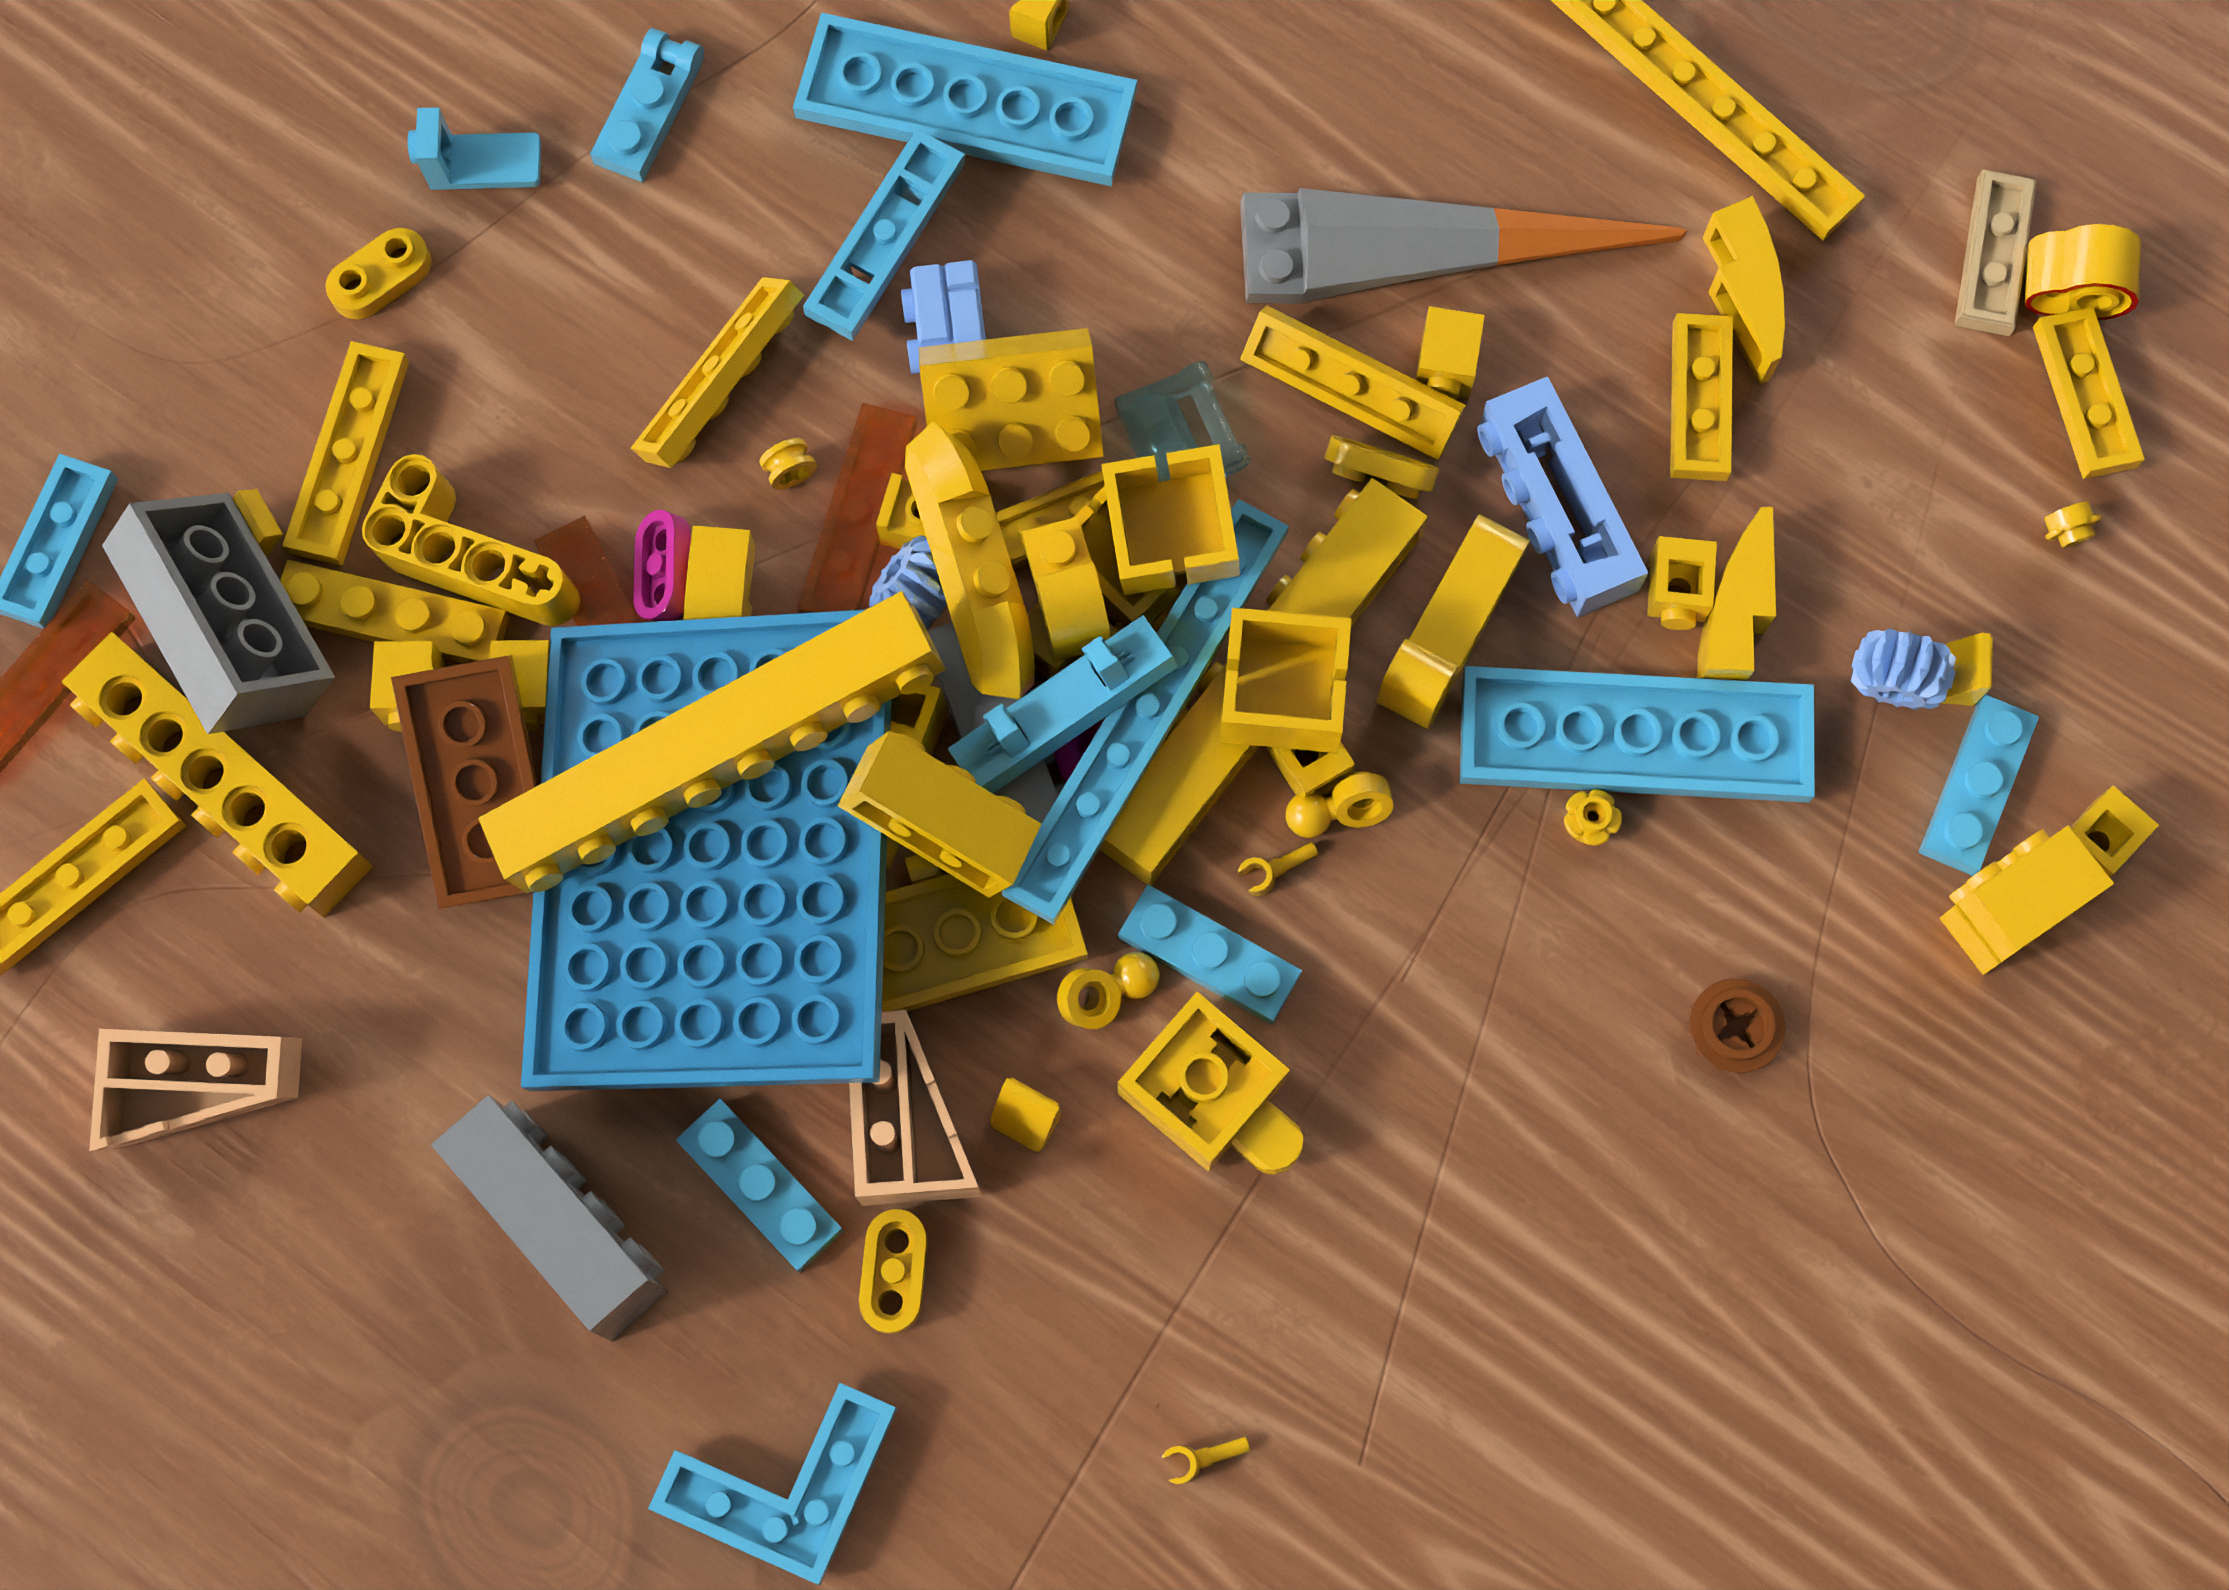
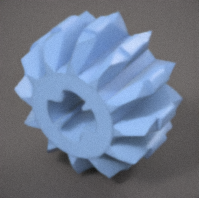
(916, 576)
(1903, 669)

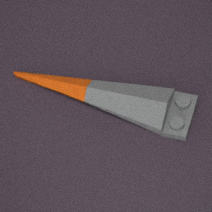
(1345, 243)

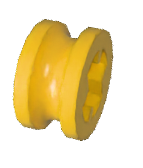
(788, 463)

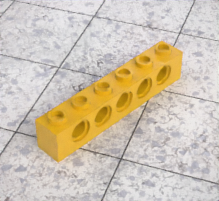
(117, 674)

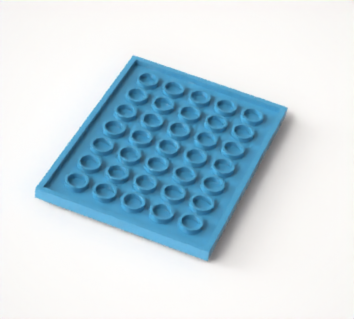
(736, 931)

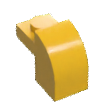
(1066, 587)

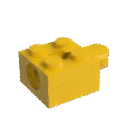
(1213, 1091)

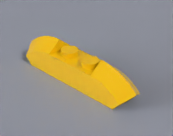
(972, 563)

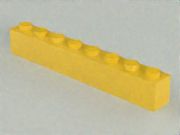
(712, 745)
(1192, 766)

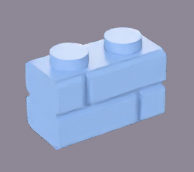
(944, 306)

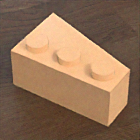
(182, 1080)
(903, 1130)

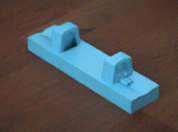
(884, 234)
(1064, 705)

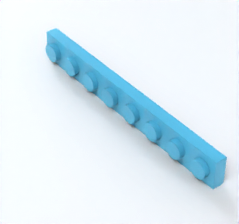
(1138, 728)

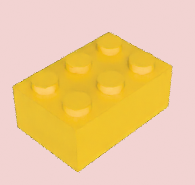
(1016, 397)

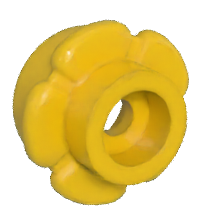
(2072, 524)
(1589, 831)

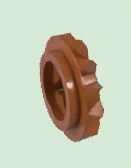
(1738, 998)

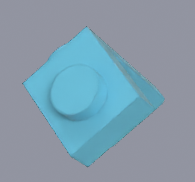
(472, 159)

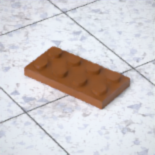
(464, 759)

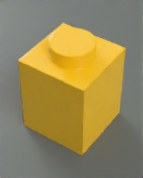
(1450, 351)

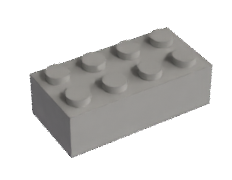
(217, 611)
(548, 1217)

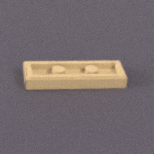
(1995, 253)

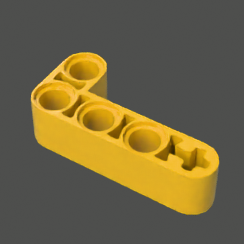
(475, 556)
(1452, 622)

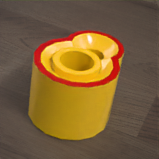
(2084, 270)

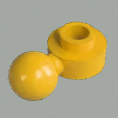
(1355, 802)
(1132, 976)

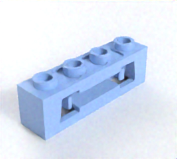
(1607, 561)

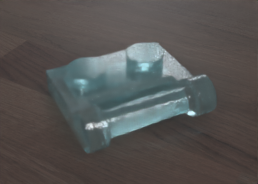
(1158, 426)

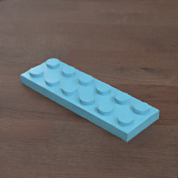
(967, 97)
(1637, 734)

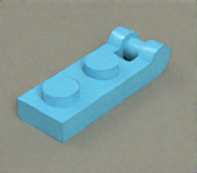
(647, 106)

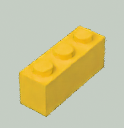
(940, 813)

